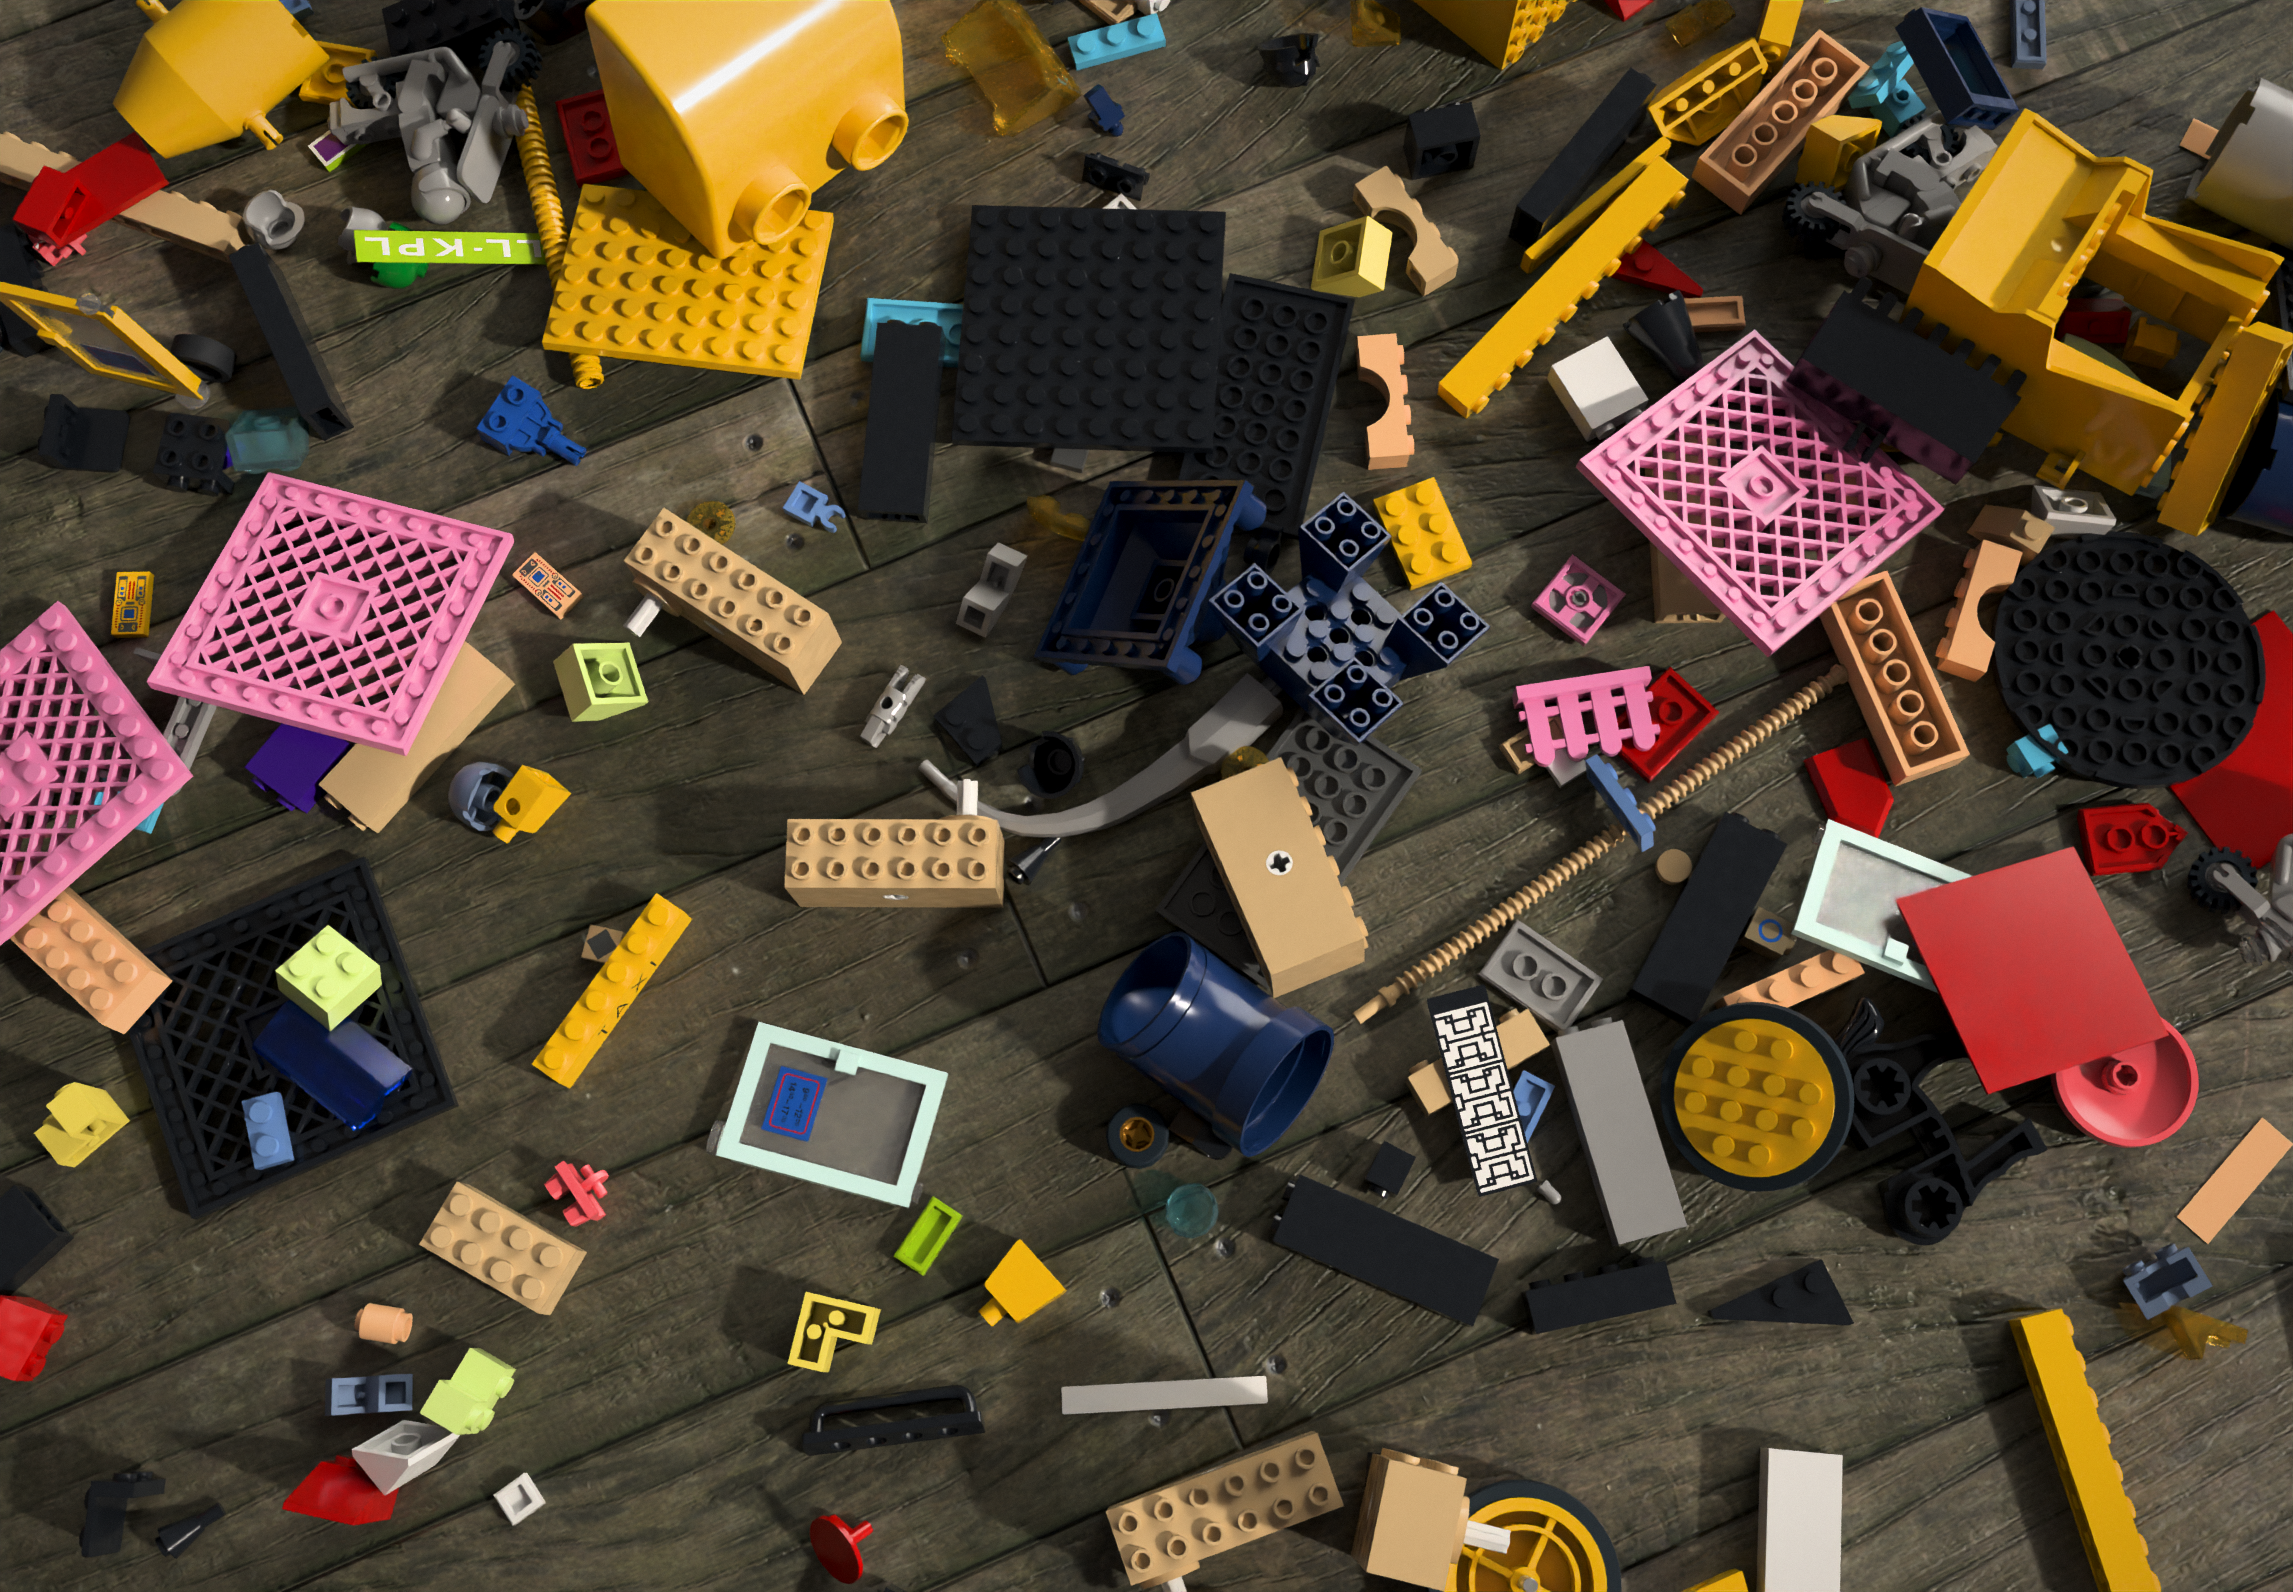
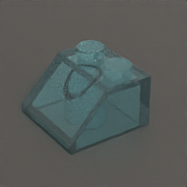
(268, 440)

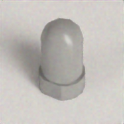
(1549, 1192)

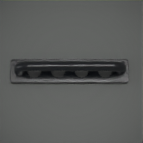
(892, 1433)

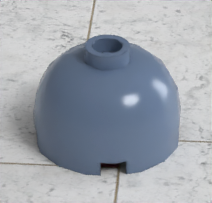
(475, 793)

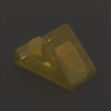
(1374, 24)
(2195, 1330)

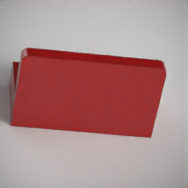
(2095, 320)

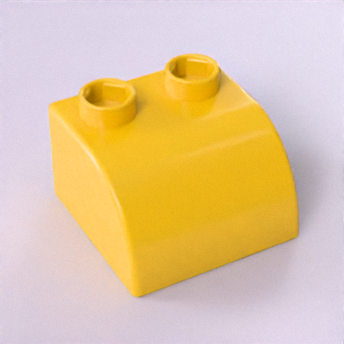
(748, 104)

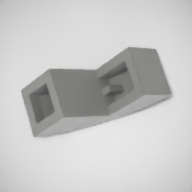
(991, 594)

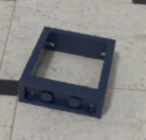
(1956, 68)

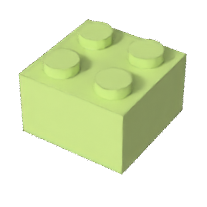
(328, 977)

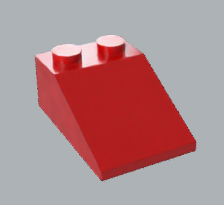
(341, 1493)

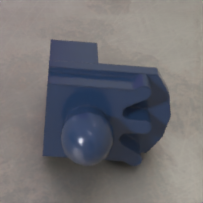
(1104, 112)

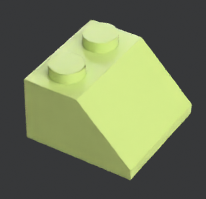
(599, 680)

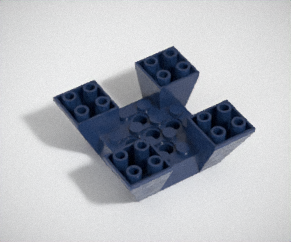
(1334, 635)

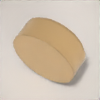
(1673, 867)

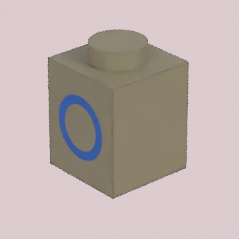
(1767, 934)

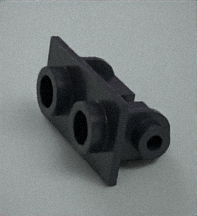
(1109, 175)

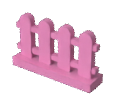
(1599, 689)

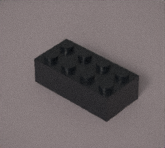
(446, 23)

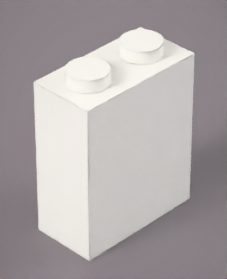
(1597, 389)

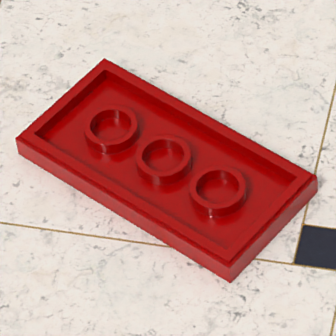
(117, 181)

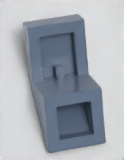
(368, 1394)

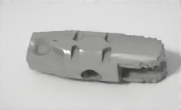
(891, 706)

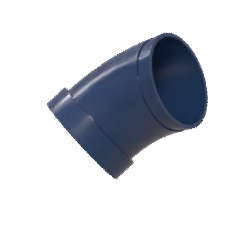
(1215, 1041)

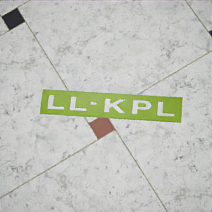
(448, 247)

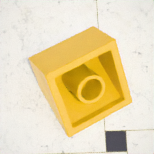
(1834, 147)

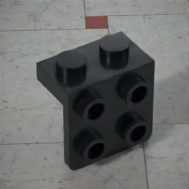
(82, 436)
(194, 454)
(107, 1507)

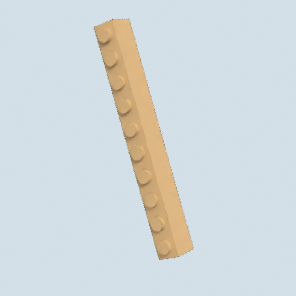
(160, 215)

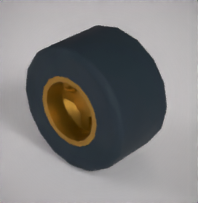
(1140, 1124)

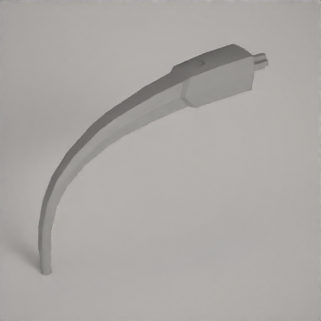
(1230, 724)

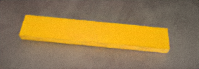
(1591, 208)

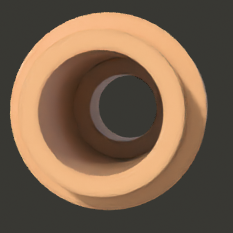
(383, 1323)

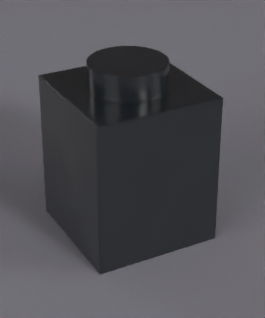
(1388, 1171)

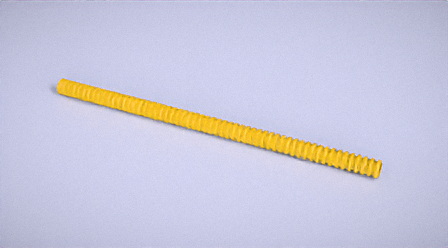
(549, 219)

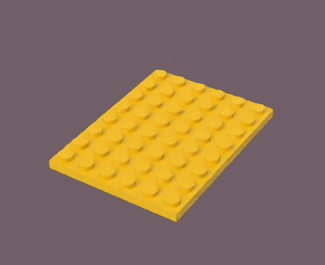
(655, 294)

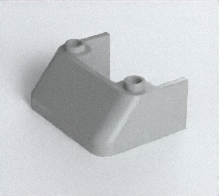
(185, 726)

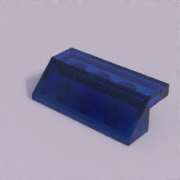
(336, 1067)

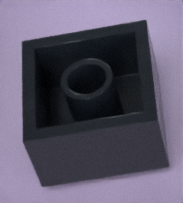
(1441, 140)

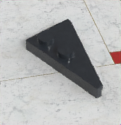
(1797, 1297)

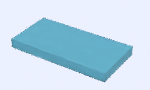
(913, 312)

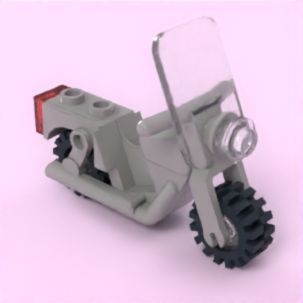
(2229, 882)

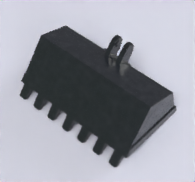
(1904, 385)

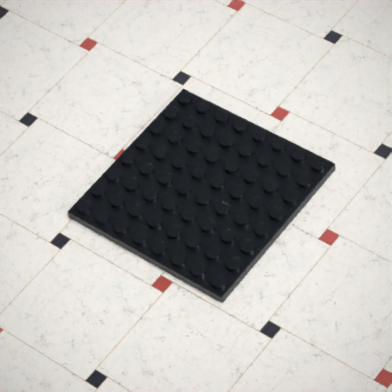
(1090, 329)

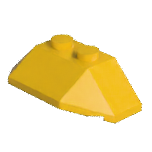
(1709, 94)

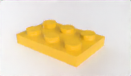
(1422, 533)

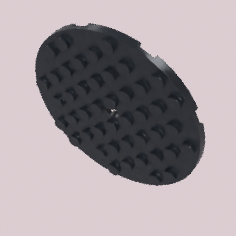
(2191, 646)

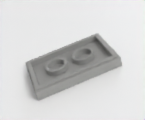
(1540, 977)

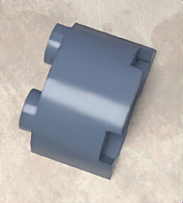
(2165, 1280)

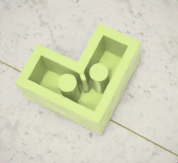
(468, 1398)

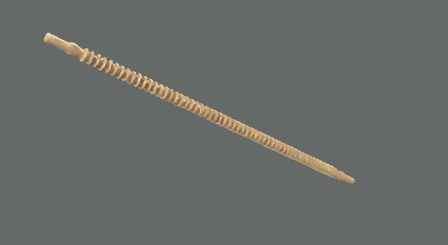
(1388, 995)

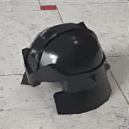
(1290, 59)
(1053, 766)

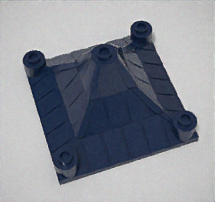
(1148, 577)

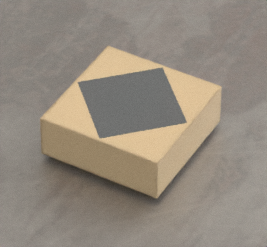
(601, 943)

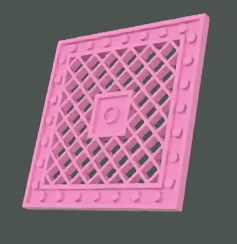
(1760, 491)
(334, 612)
(33, 776)

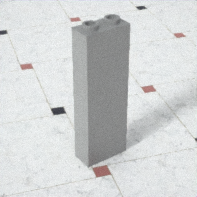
(1617, 1131)

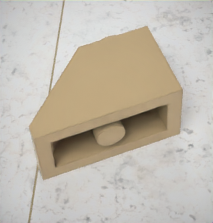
(2012, 529)

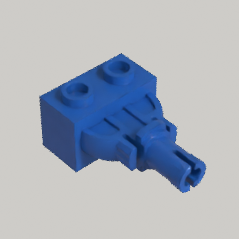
(525, 424)

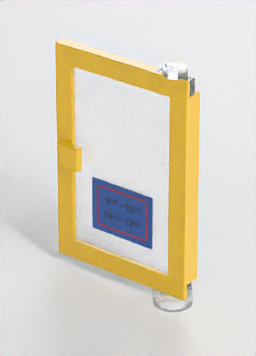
(105, 342)

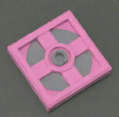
(1578, 600)

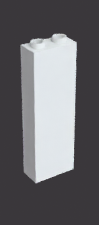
(1799, 1521)

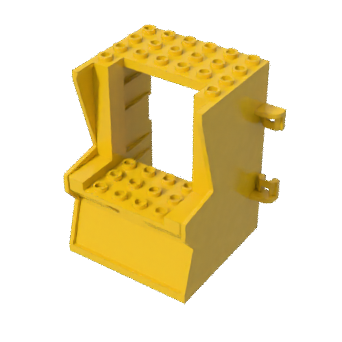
(2004, 276)

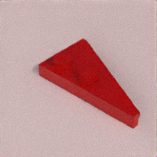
(1653, 270)

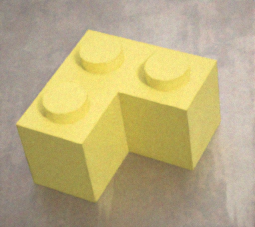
(79, 1123)
(820, 1325)

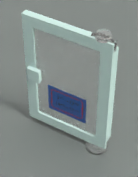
(1853, 897)
(831, 1116)

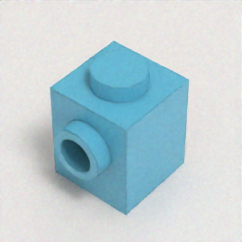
(1898, 108)
(2030, 758)

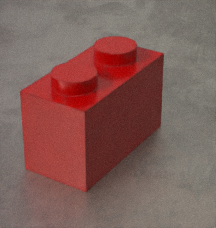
(52, 206)

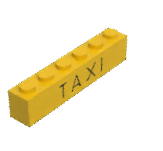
(612, 991)

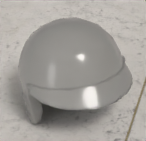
(273, 220)
(358, 220)

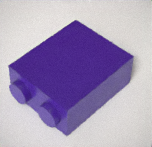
(295, 763)

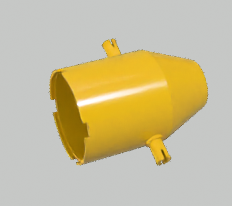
(214, 72)

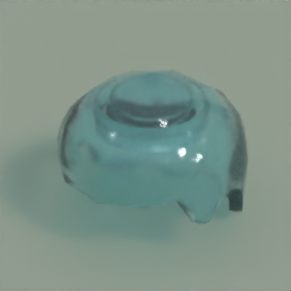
(1192, 1210)

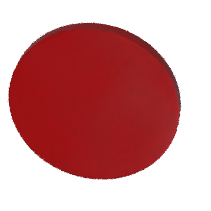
(837, 1548)

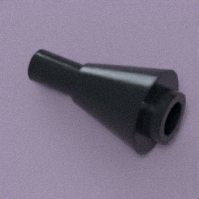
(1026, 864)
(179, 1535)

